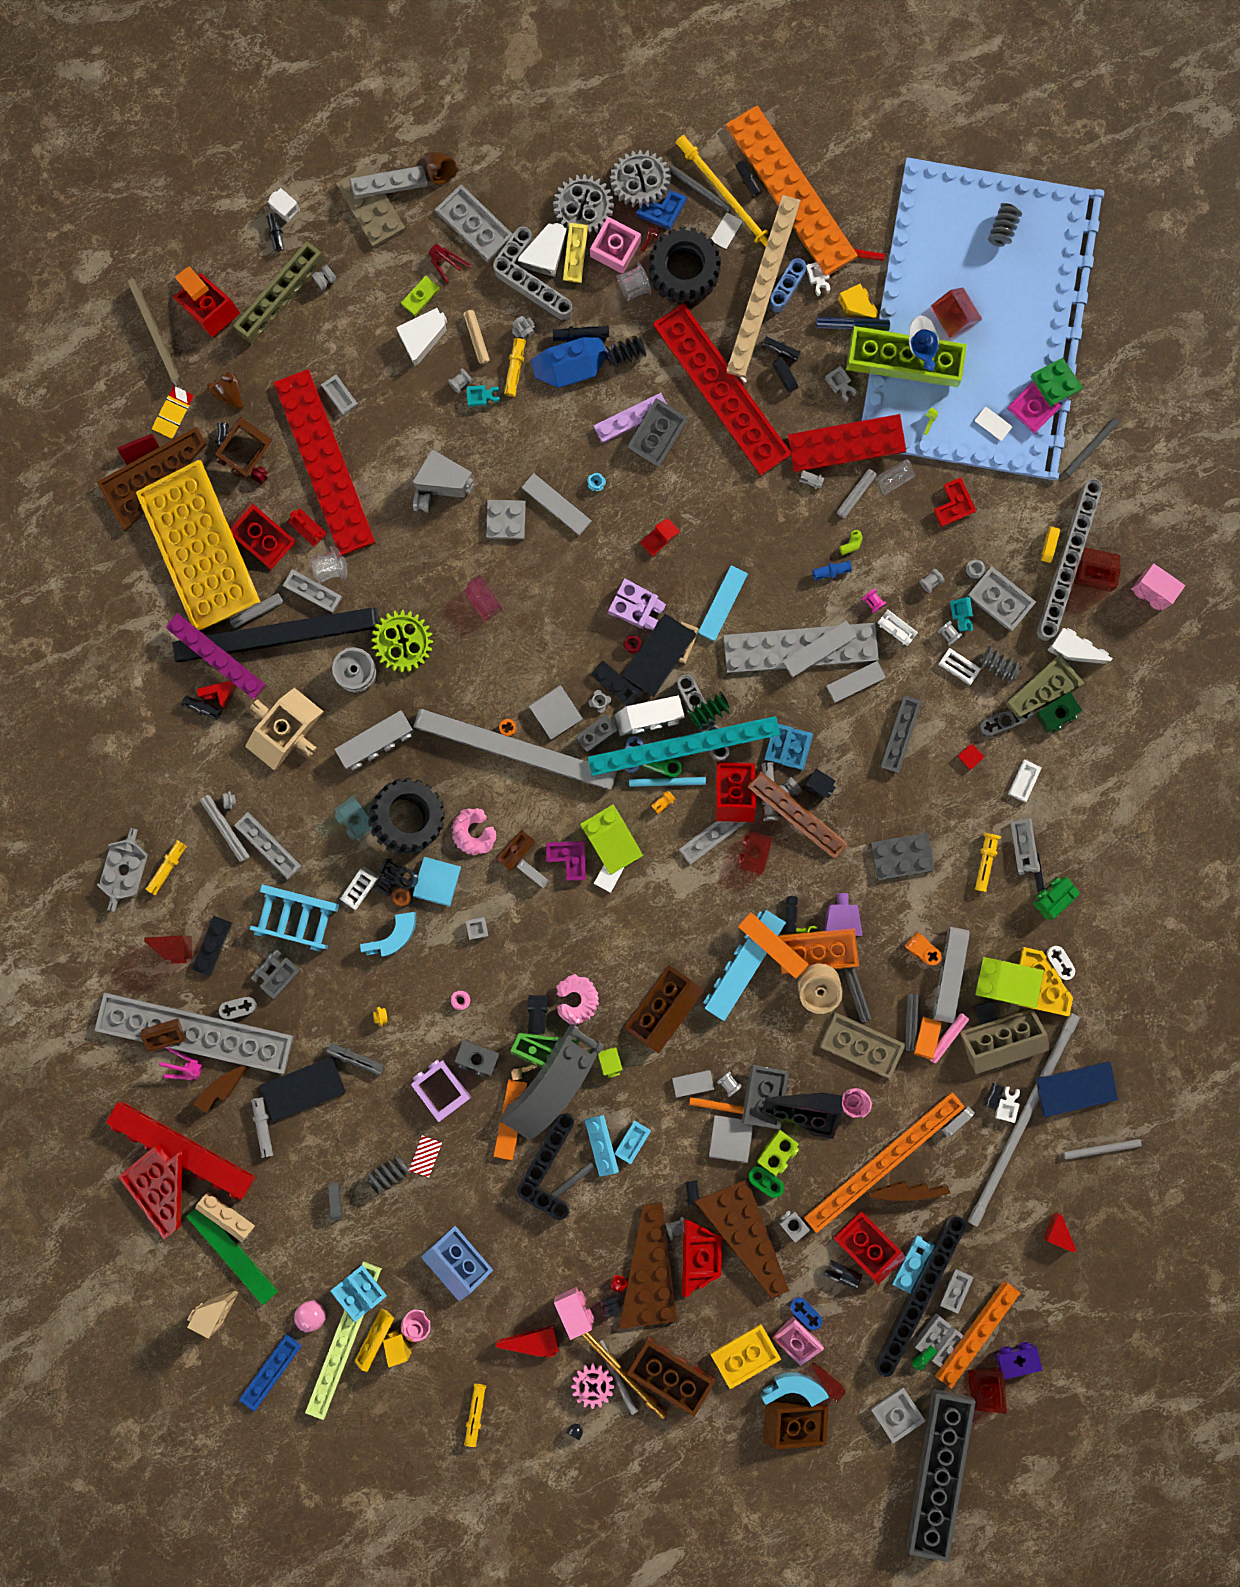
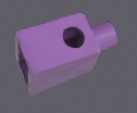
(843, 915)

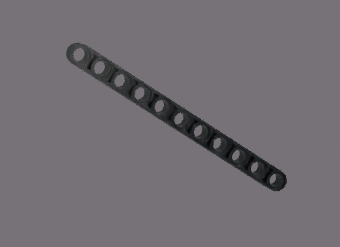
(285, 633)

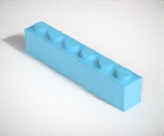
(740, 970)

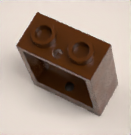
(252, 431)

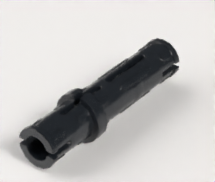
(577, 333)

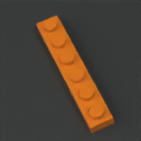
(977, 1334)

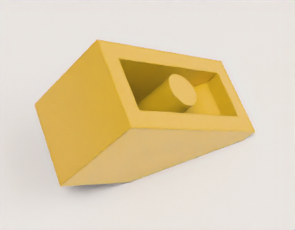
(396, 1348)

